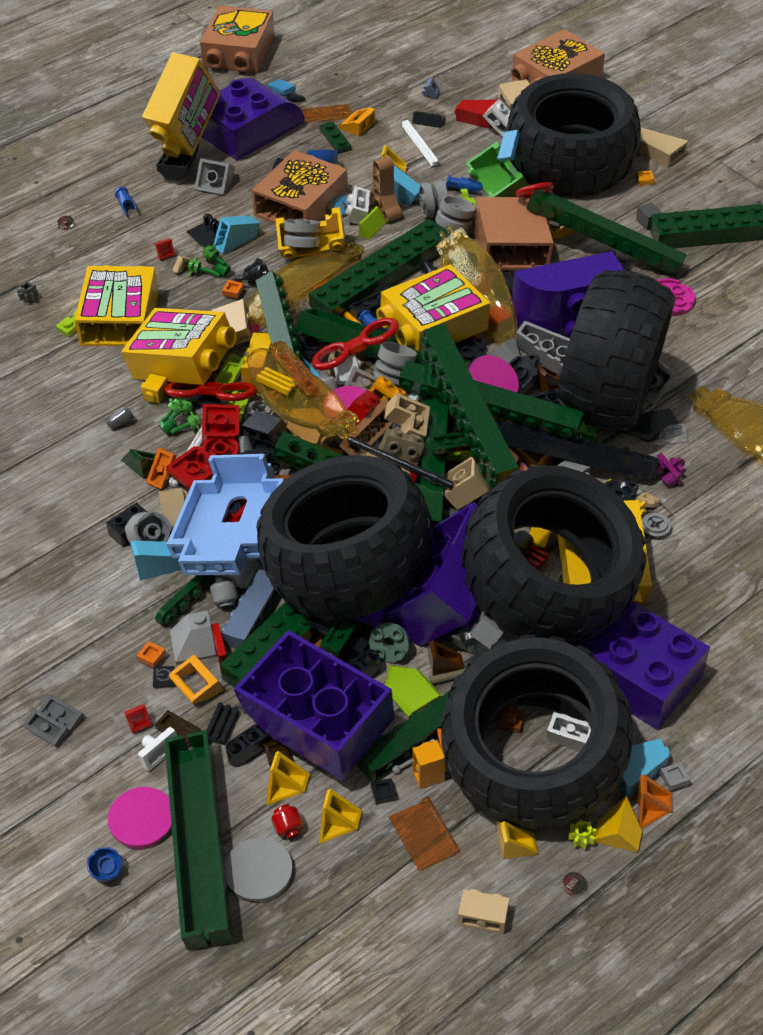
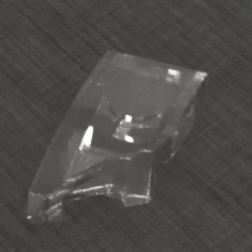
(301, 305)
(673, 435)

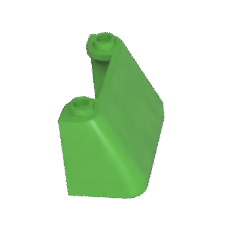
(497, 177)

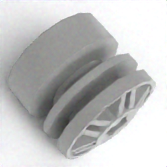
(392, 361)

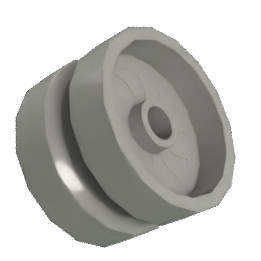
(430, 197)
(455, 212)
(301, 233)

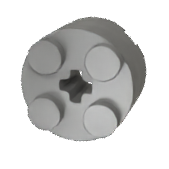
(138, 527)

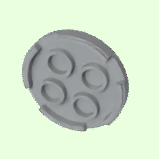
(258, 869)

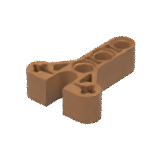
(383, 189)

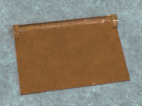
(424, 834)

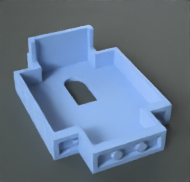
(202, 537)

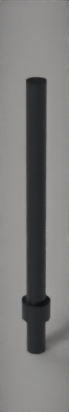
(433, 477)

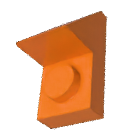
(158, 475)

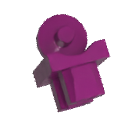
(672, 476)

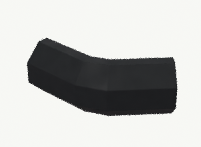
(175, 168)

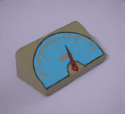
(338, 201)

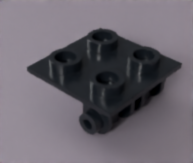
(205, 232)

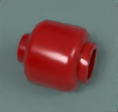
(287, 821)

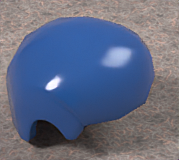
(104, 864)

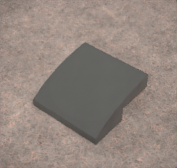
(53, 720)

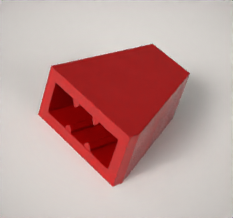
(472, 112)

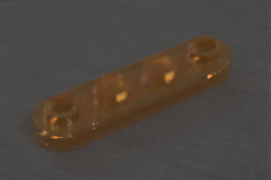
(294, 367)

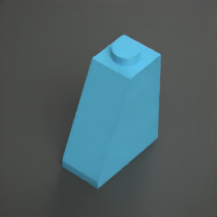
(405, 187)
(235, 232)
(153, 559)
(646, 759)

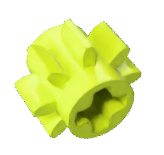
(582, 834)

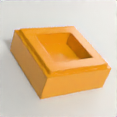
(645, 178)

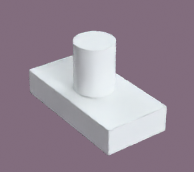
(154, 749)

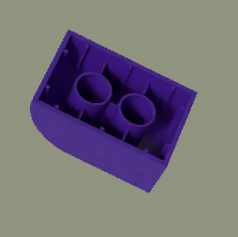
(249, 118)
(555, 291)
(441, 596)
(650, 661)
(316, 704)

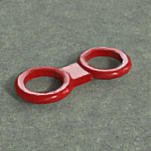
(528, 190)
(356, 344)
(212, 388)

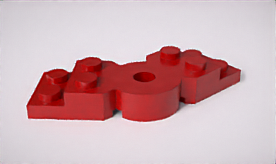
(219, 437)

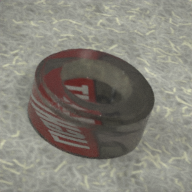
(65, 222)
(574, 883)

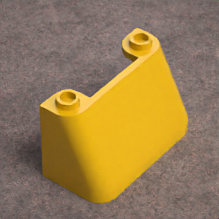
(331, 237)

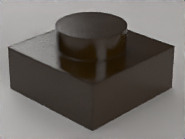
(273, 747)

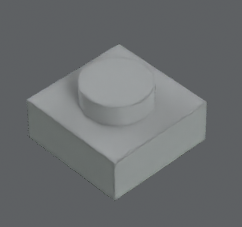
(675, 776)

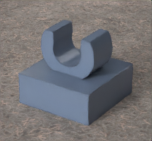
(431, 88)

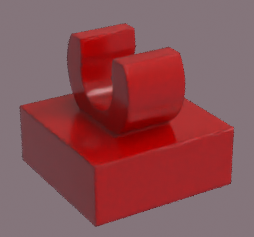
(164, 249)
(137, 718)

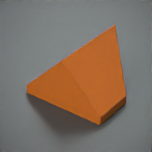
(652, 801)

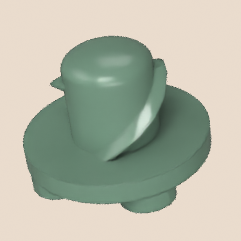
(389, 641)

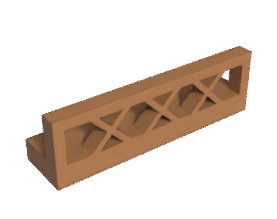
(365, 430)

